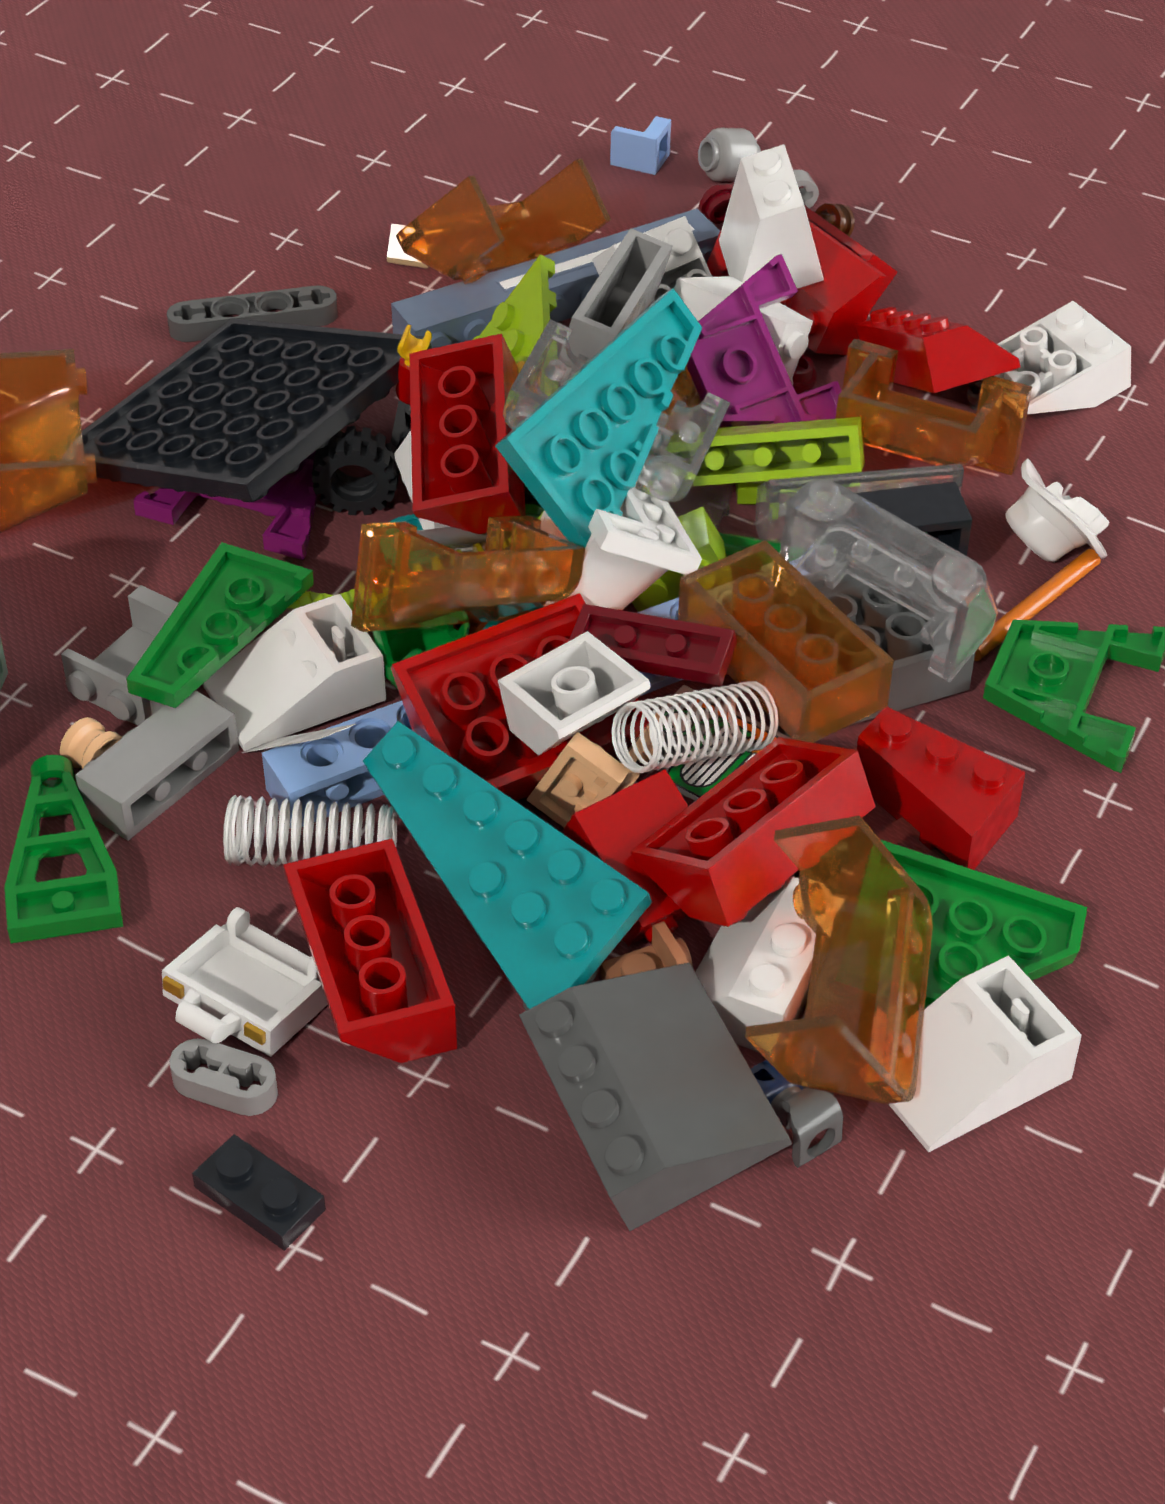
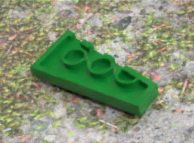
(214, 620)

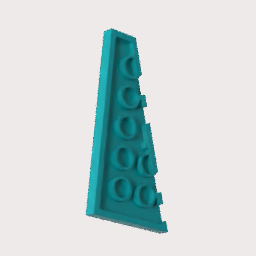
(599, 426)
(523, 885)

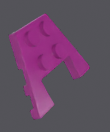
(741, 363)
(288, 499)

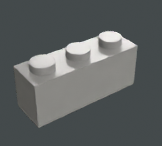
(157, 763)

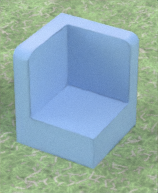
(639, 149)

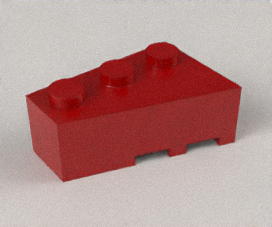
(940, 786)

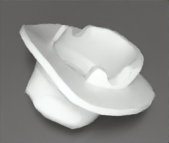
(1054, 523)

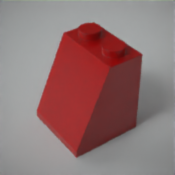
(620, 824)

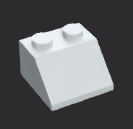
(568, 692)

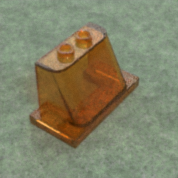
(927, 428)
(421, 583)

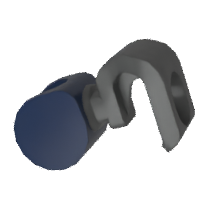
(803, 1111)

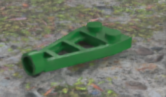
(63, 904)

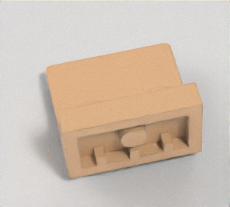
(583, 777)

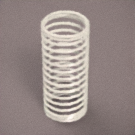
(656, 728)
(237, 847)

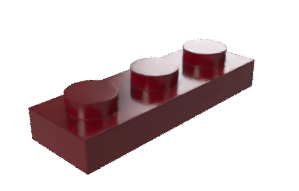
(661, 644)

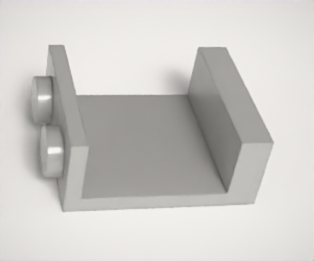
(104, 678)

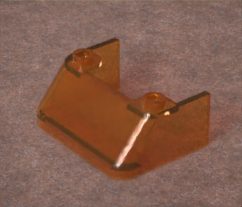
(470, 238)
(865, 968)

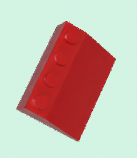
(459, 706)

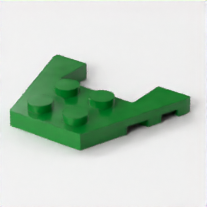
(1050, 675)

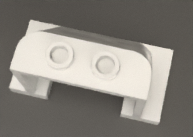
(630, 550)

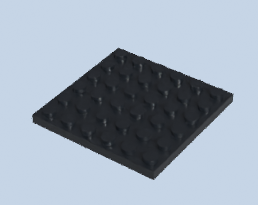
(243, 407)

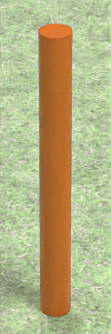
(1040, 599)

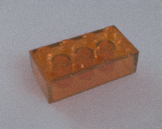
(789, 641)

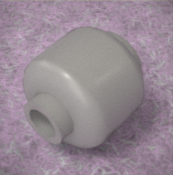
(722, 151)

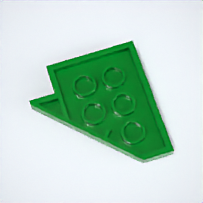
(987, 919)

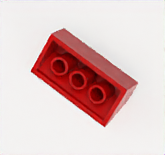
(831, 304)
(935, 351)
(454, 431)
(722, 848)
(373, 952)

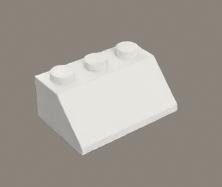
(760, 965)

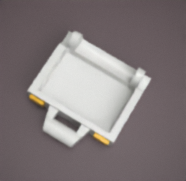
(244, 986)

